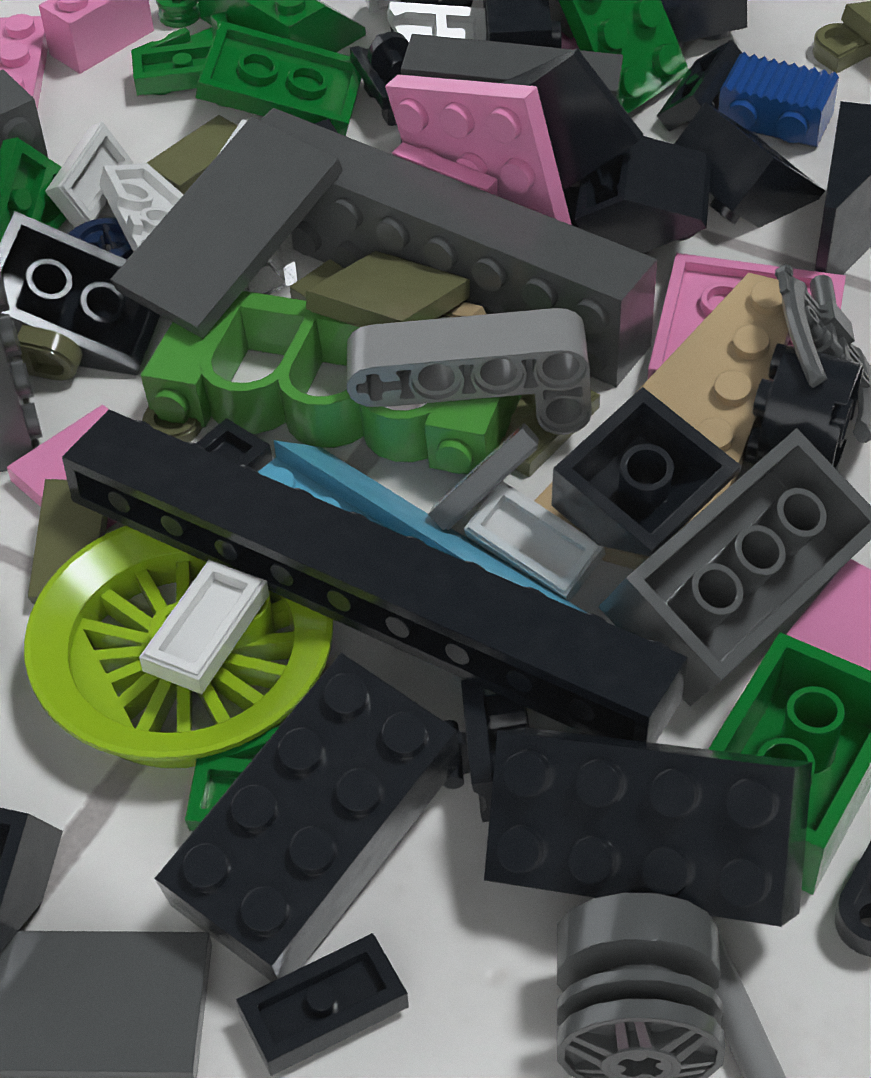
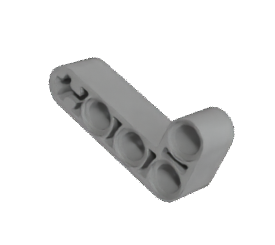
(477, 359)

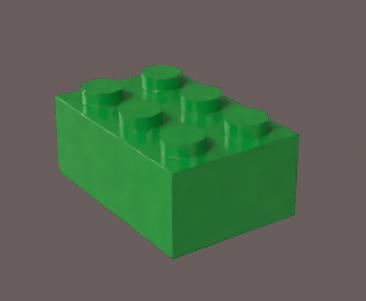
(814, 711)

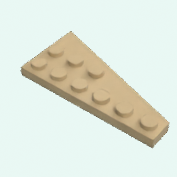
(716, 377)

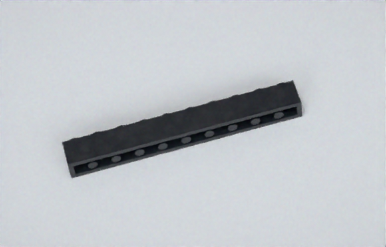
(379, 581)

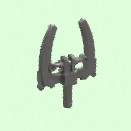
(821, 326)

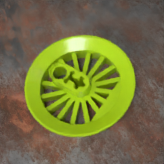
(103, 689)

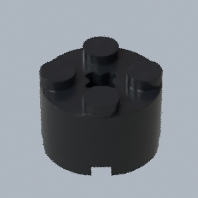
(792, 403)

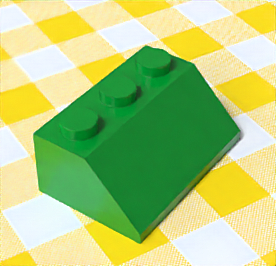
(296, 20)

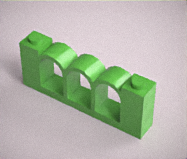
(195, 375)

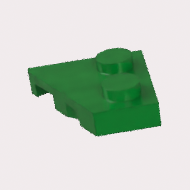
(23, 184)

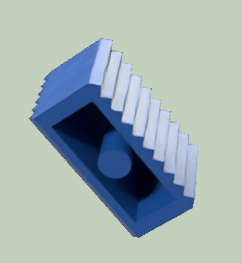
(779, 99)

